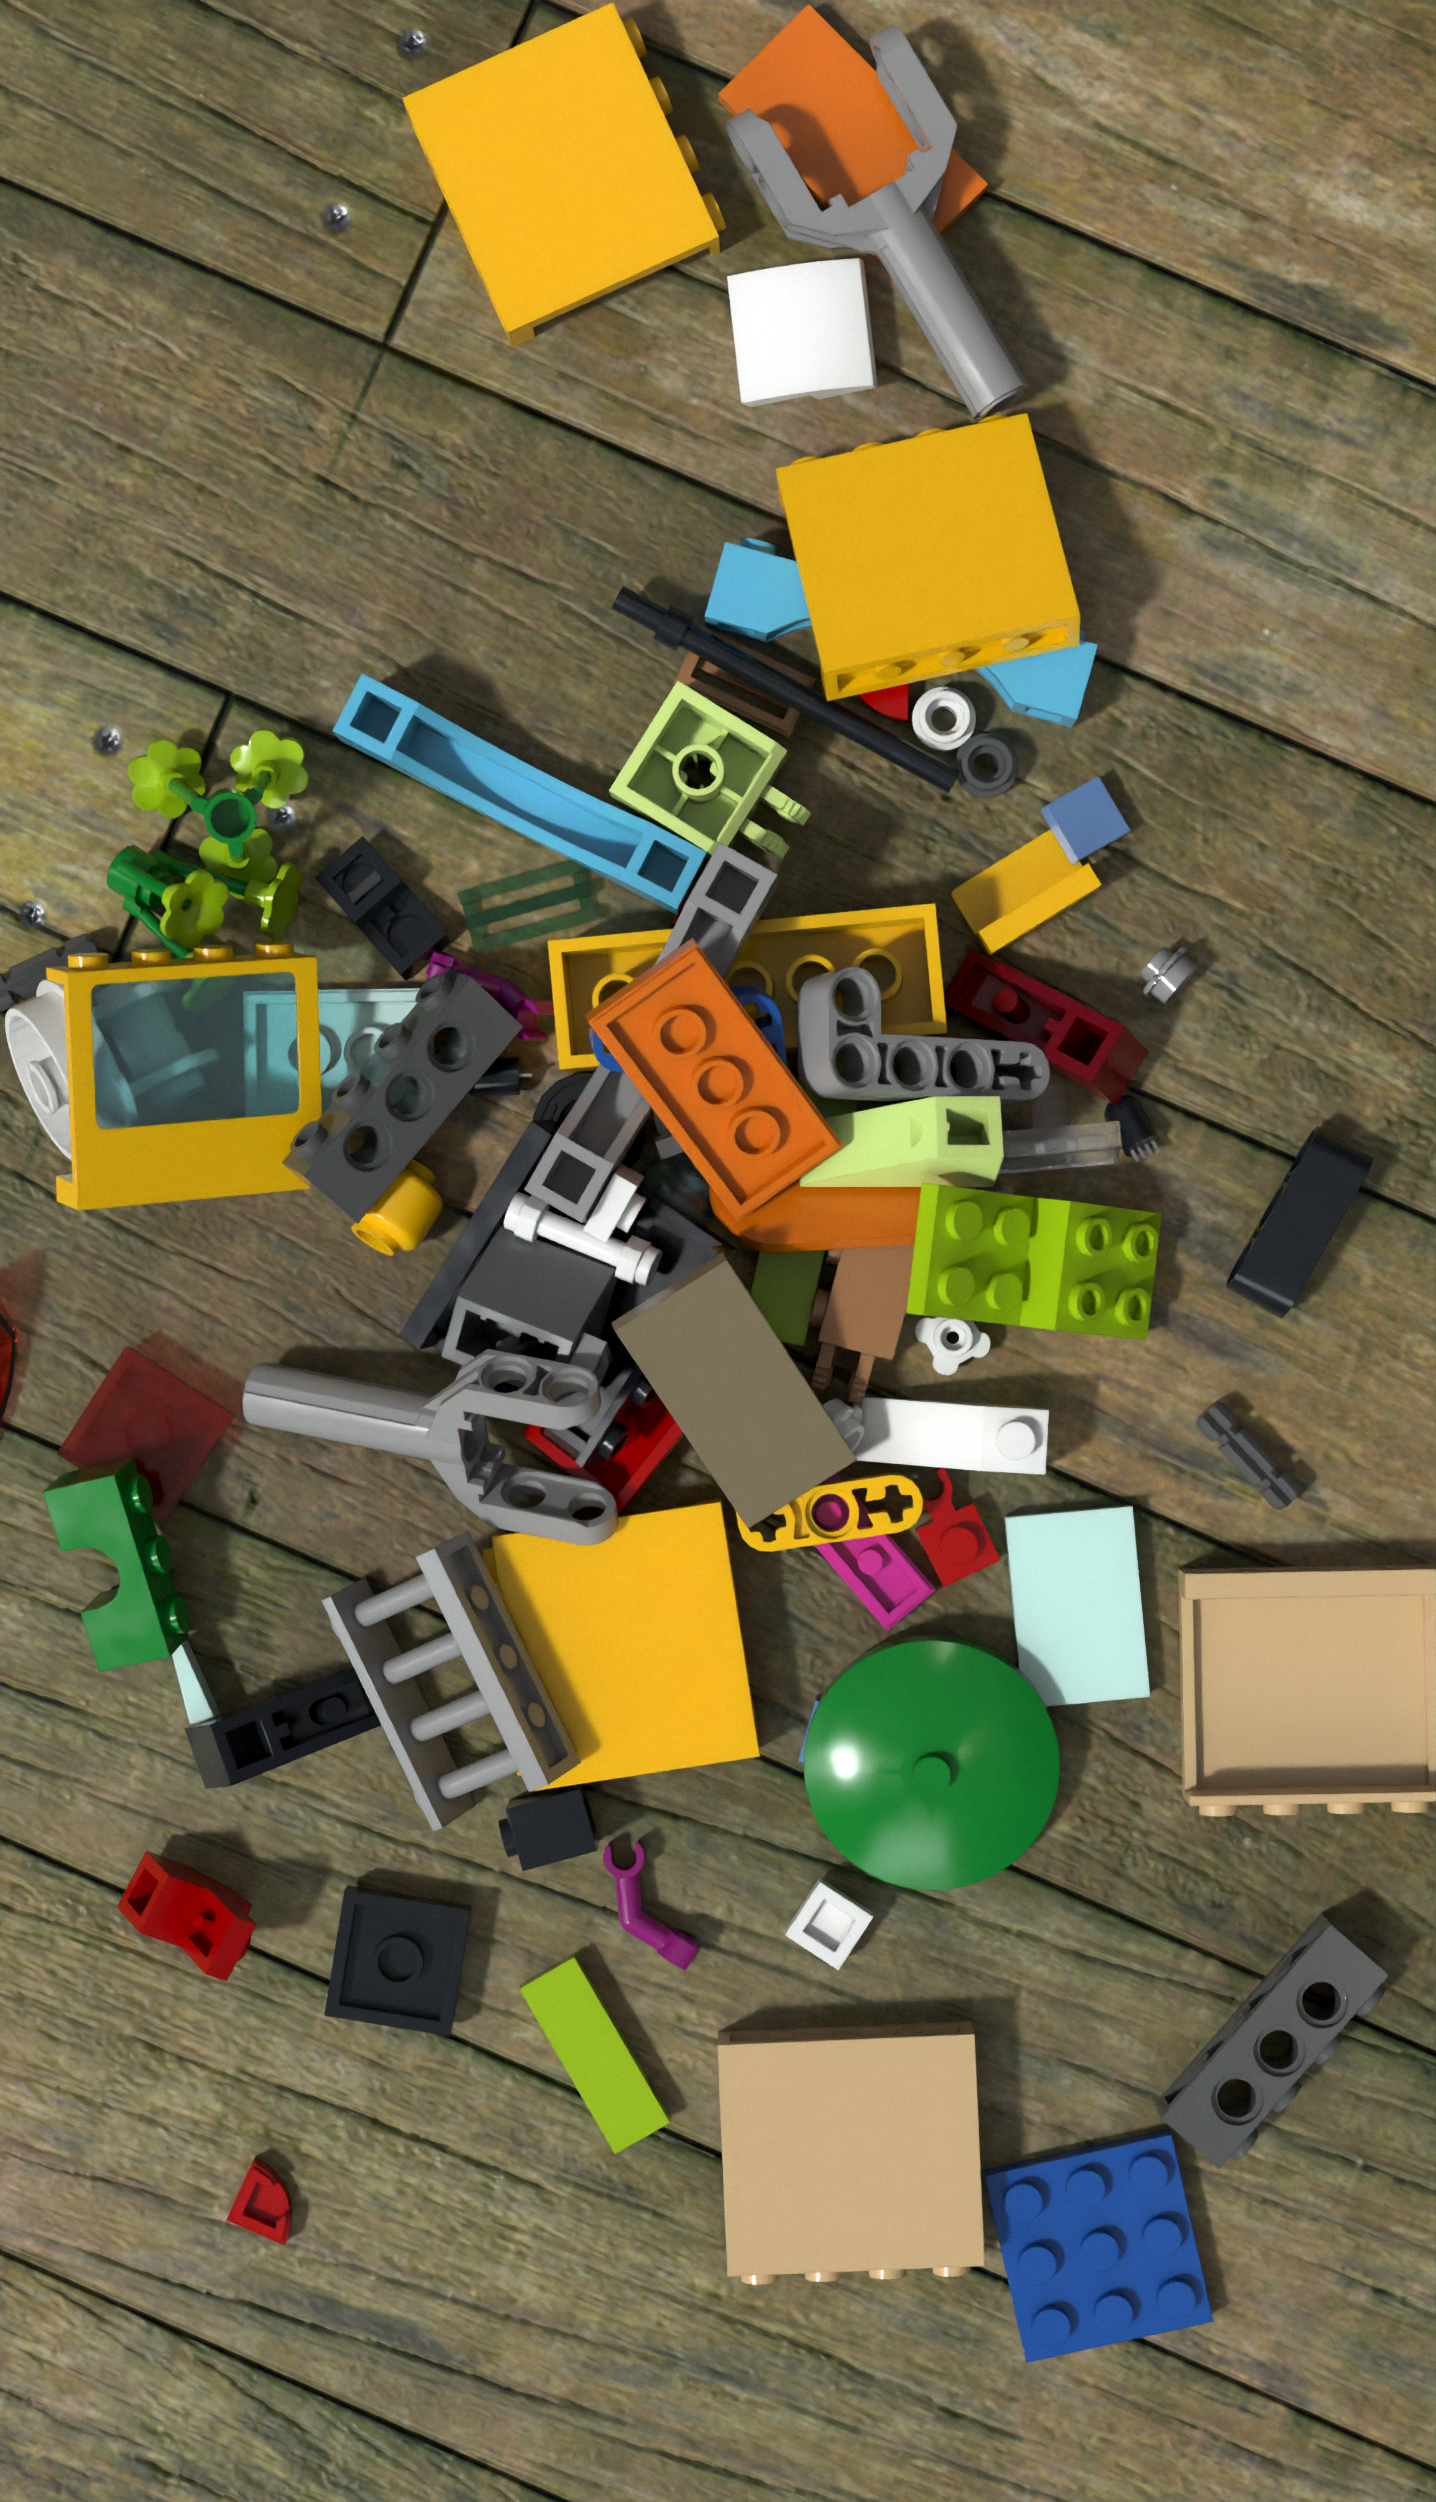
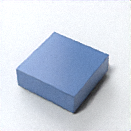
(1085, 820)

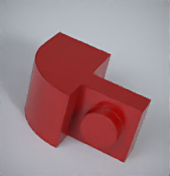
(189, 1912)

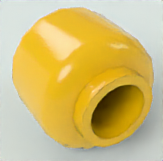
(402, 1212)

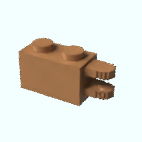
(861, 1311)

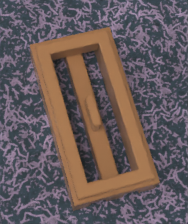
(736, 706)

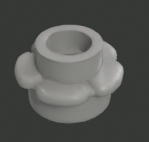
(1167, 974)

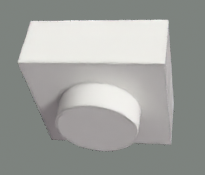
(617, 1205)
(829, 1923)

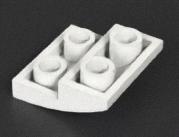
(802, 331)

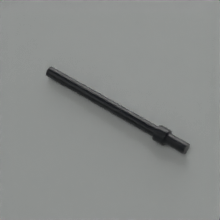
(676, 630)

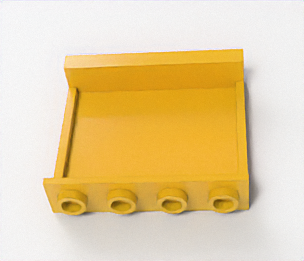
(564, 169)
(928, 556)
(635, 1641)

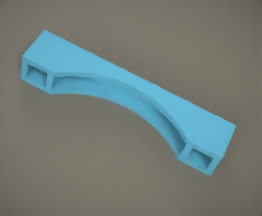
(764, 600)
(520, 795)

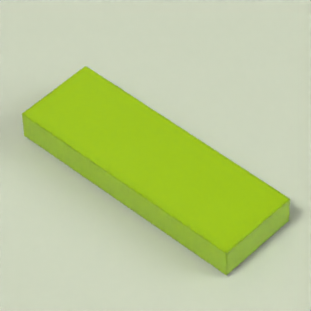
(595, 2053)

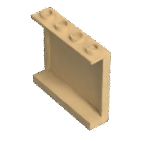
(1308, 1687)
(850, 2151)

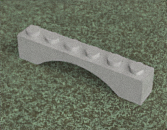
(611, 1108)

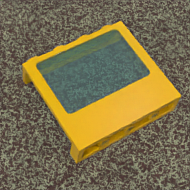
(187, 1073)

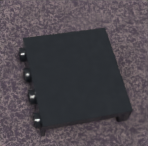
(684, 1248)

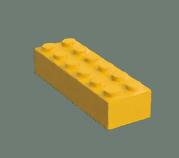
(782, 953)

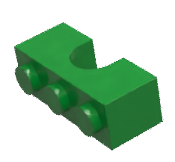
(111, 1512)

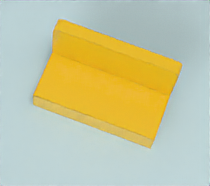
(1022, 892)

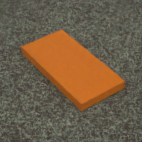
(838, 119)
(714, 1079)

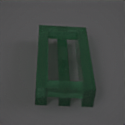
(476, 920)

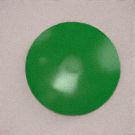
(931, 1762)

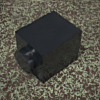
(549, 1826)

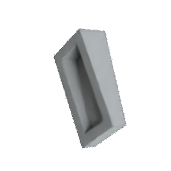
(593, 1355)

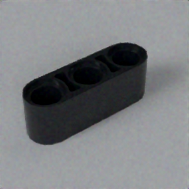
(1299, 1222)

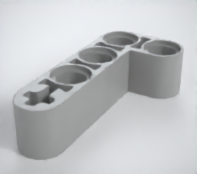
(922, 1059)

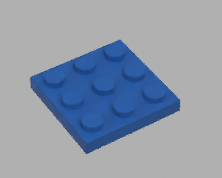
(1098, 2245)

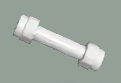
(531, 1217)

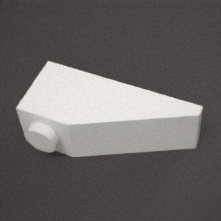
(954, 1435)

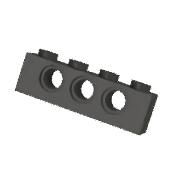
(435, 1086)
(1275, 2004)

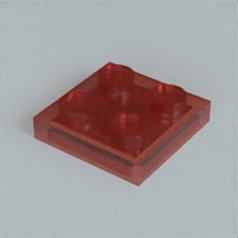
(153, 1418)

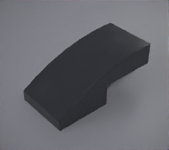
(384, 908)

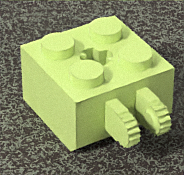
(742, 771)

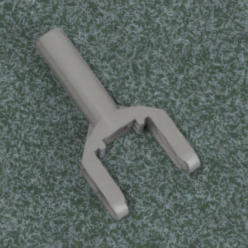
(897, 227)
(453, 1433)

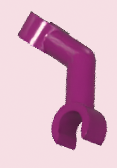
(503, 991)
(668, 1942)

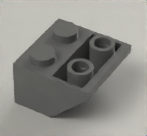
(529, 1302)

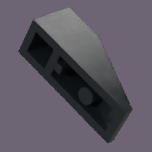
(280, 1728)

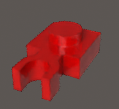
(955, 1537)

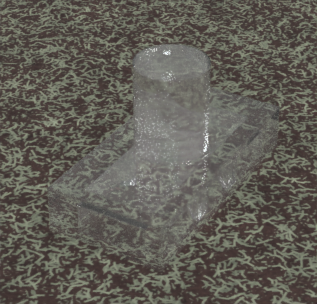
(1056, 1142)

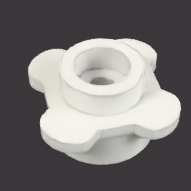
(948, 1355)

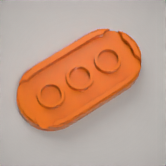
(826, 1218)

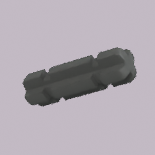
(27, 975)
(1248, 1455)

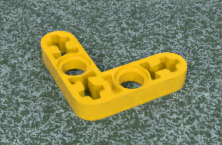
(803, 1531)

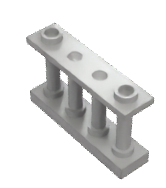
(496, 1659)

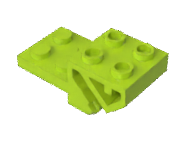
(1033, 1262)

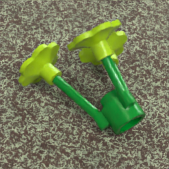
(267, 772)
(196, 904)

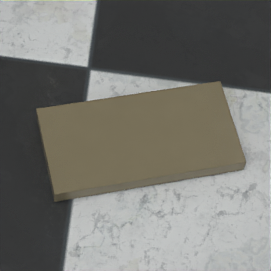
(734, 1390)

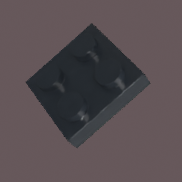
(398, 1960)

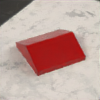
(651, 1440)

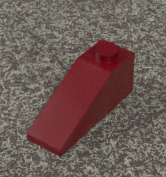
(1073, 1037)

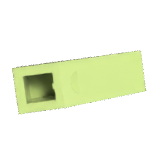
(916, 1143)

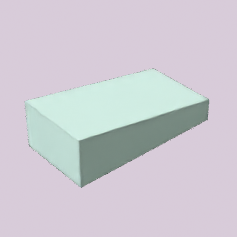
(194, 1689)

